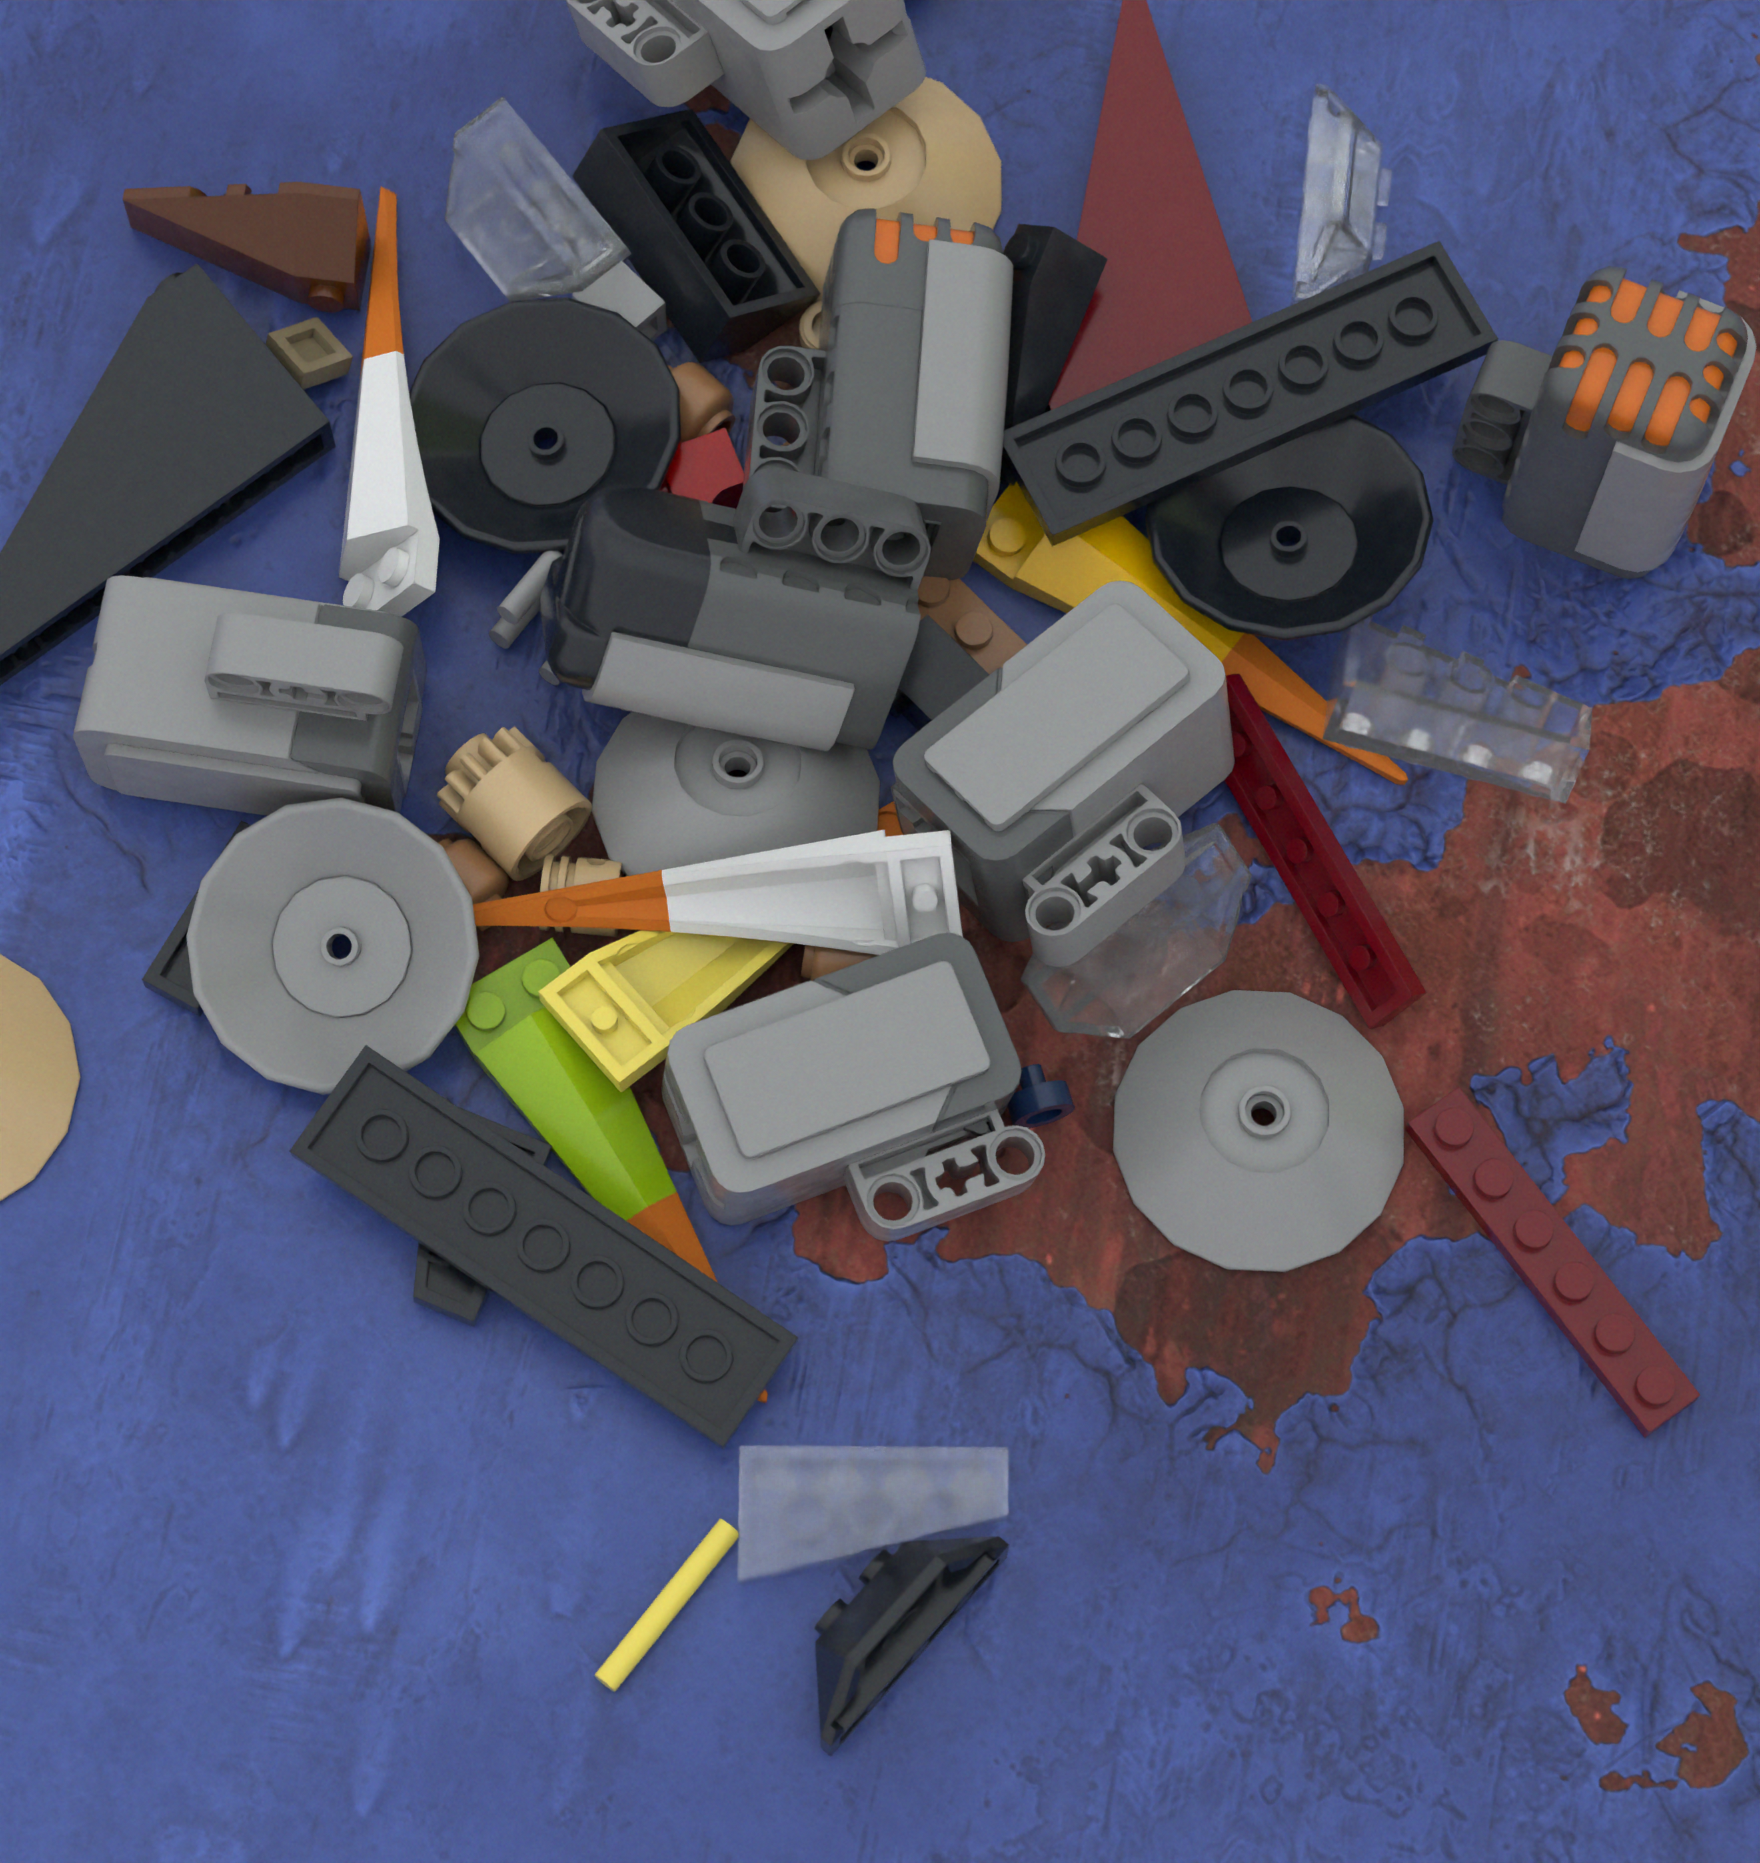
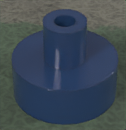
(1039, 1100)

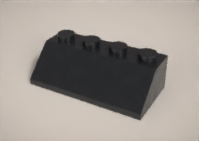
(694, 232)

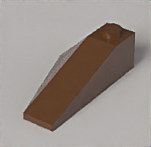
(297, 242)

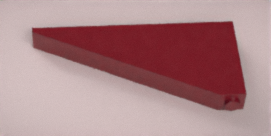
(1154, 220)

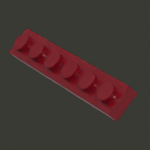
(1316, 866)
(1552, 1262)

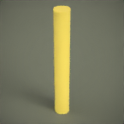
(667, 1605)

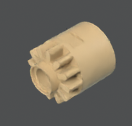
(512, 801)

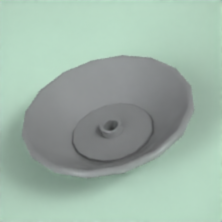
(671, 804)
(269, 929)
(1248, 1189)

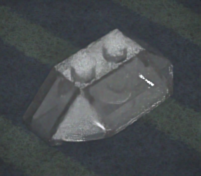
(1338, 198)
(524, 211)
(1153, 953)

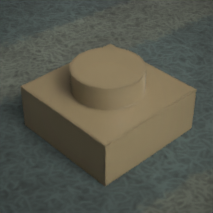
(310, 352)

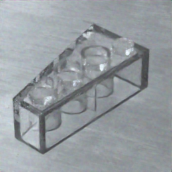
(1453, 713)

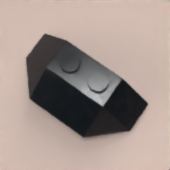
(892, 1623)

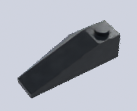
(1049, 300)

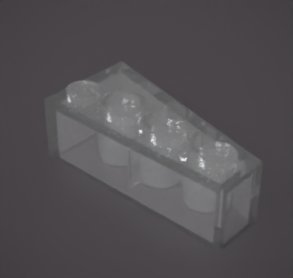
(849, 1501)

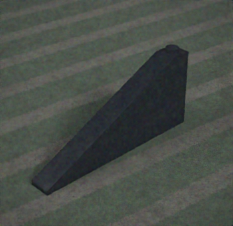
(164, 455)

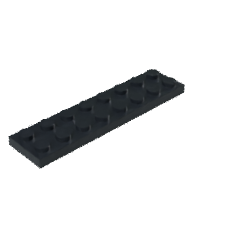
(1246, 392)
(544, 1246)

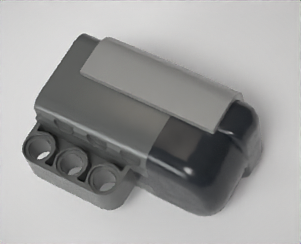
(741, 610)

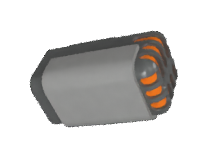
(901, 379)
(1612, 428)

